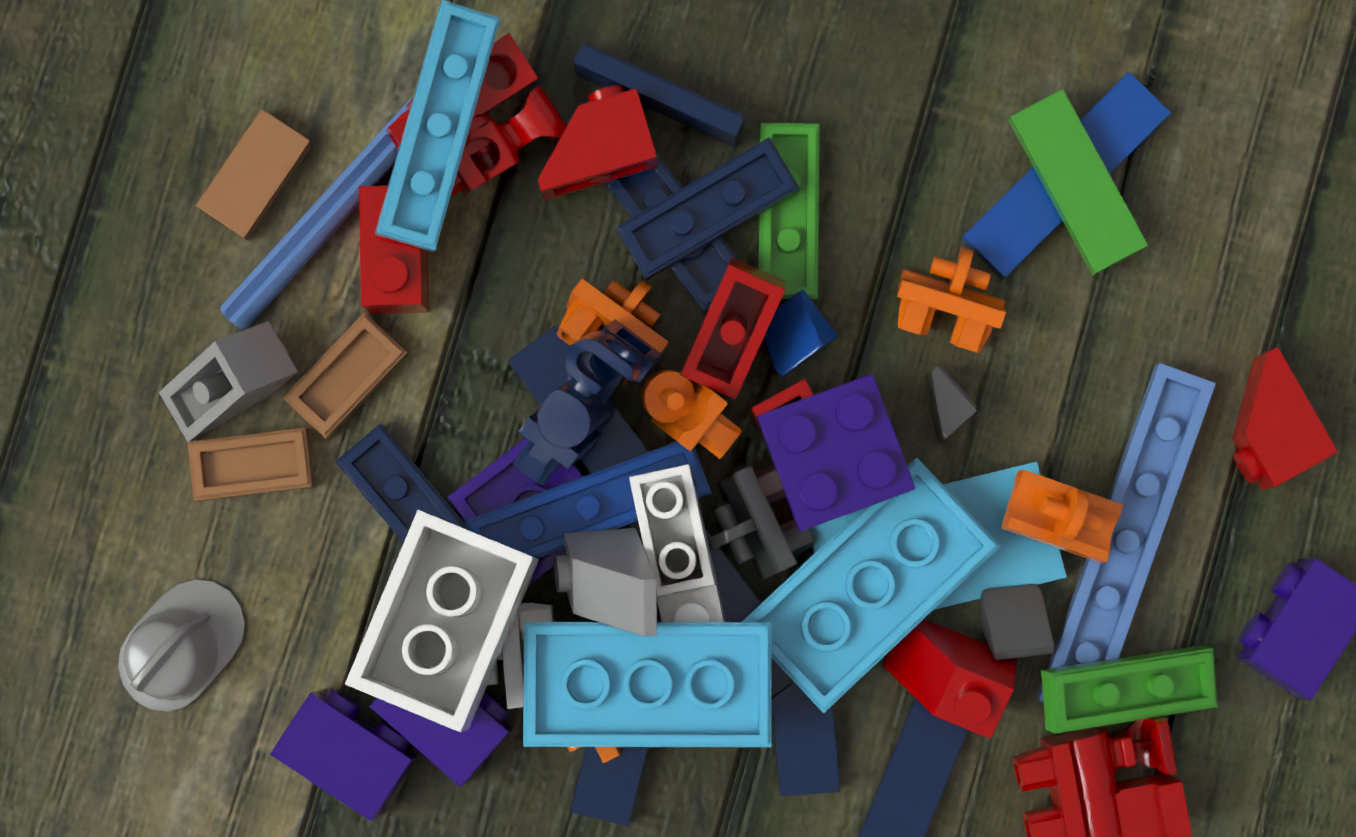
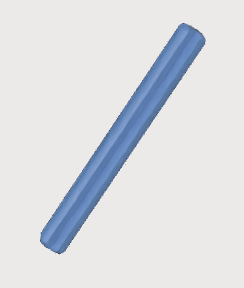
(311, 230)

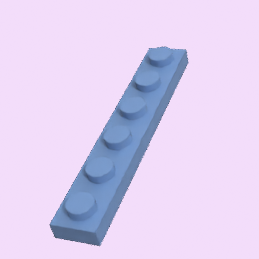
(1147, 489)

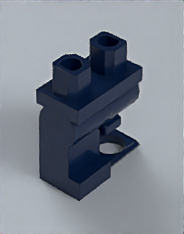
(573, 411)

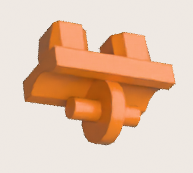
(592, 310)
(975, 310)
(688, 412)
(1061, 516)

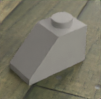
(228, 380)
(609, 579)

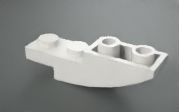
(677, 546)

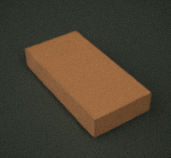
(254, 174)
(345, 376)
(251, 464)

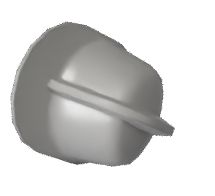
(181, 645)

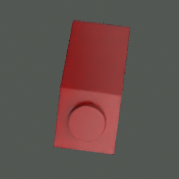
(600, 144)
(1277, 425)
(953, 676)

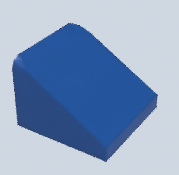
(796, 333)

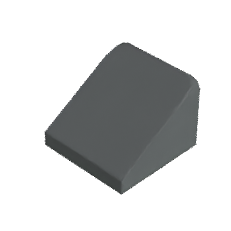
(948, 403)
(1015, 622)

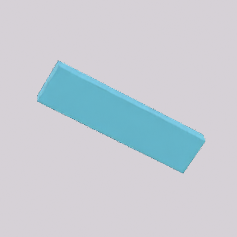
(437, 126)

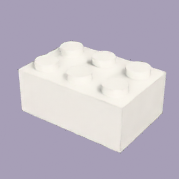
(441, 622)

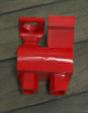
(494, 146)
(1084, 788)

